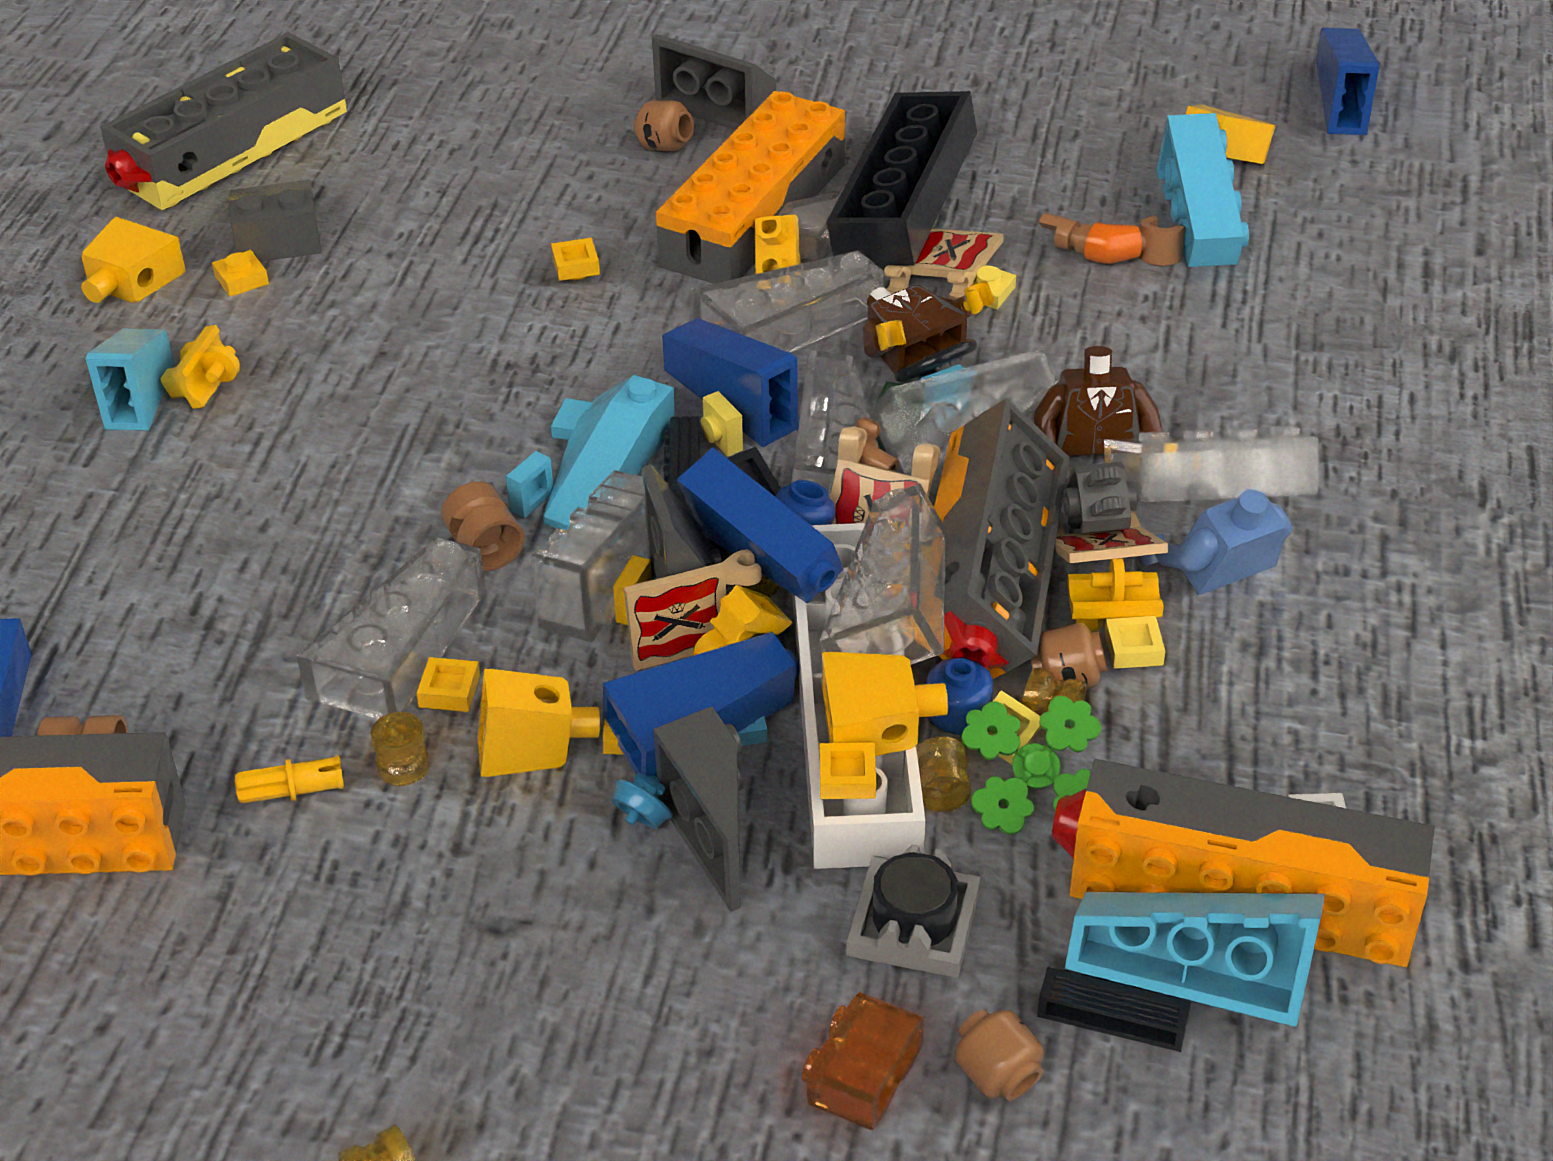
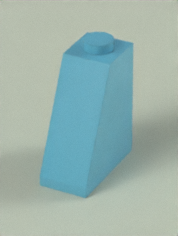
(128, 376)

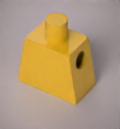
(130, 261)
(876, 700)
(528, 722)

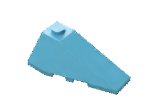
(613, 434)

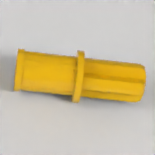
(289, 780)

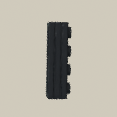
(683, 449)
(1114, 1009)

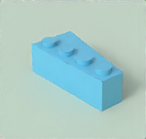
(1202, 189)
(1203, 947)

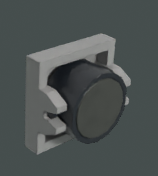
(914, 913)

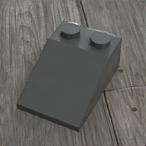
(275, 220)
(673, 535)
(702, 790)

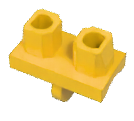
(776, 242)
(201, 368)
(1113, 595)

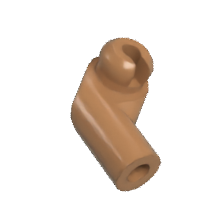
(871, 453)

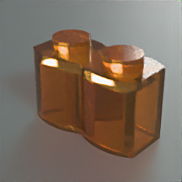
(863, 1060)

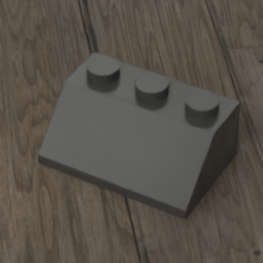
(708, 82)

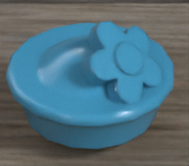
(641, 800)

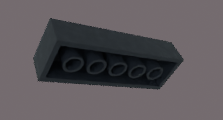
(903, 177)

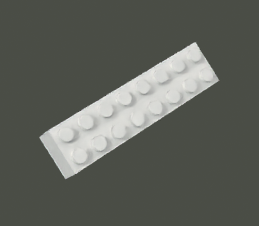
(850, 829)

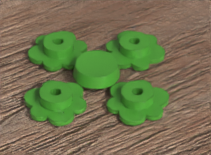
(1033, 764)

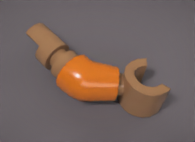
(1118, 242)

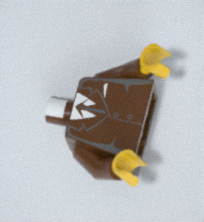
(918, 322)
(1095, 406)

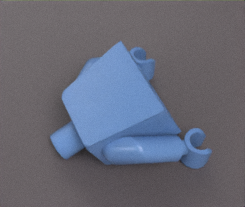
(1229, 542)

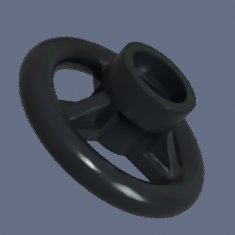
(936, 362)

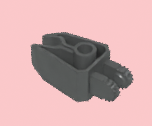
(1098, 498)

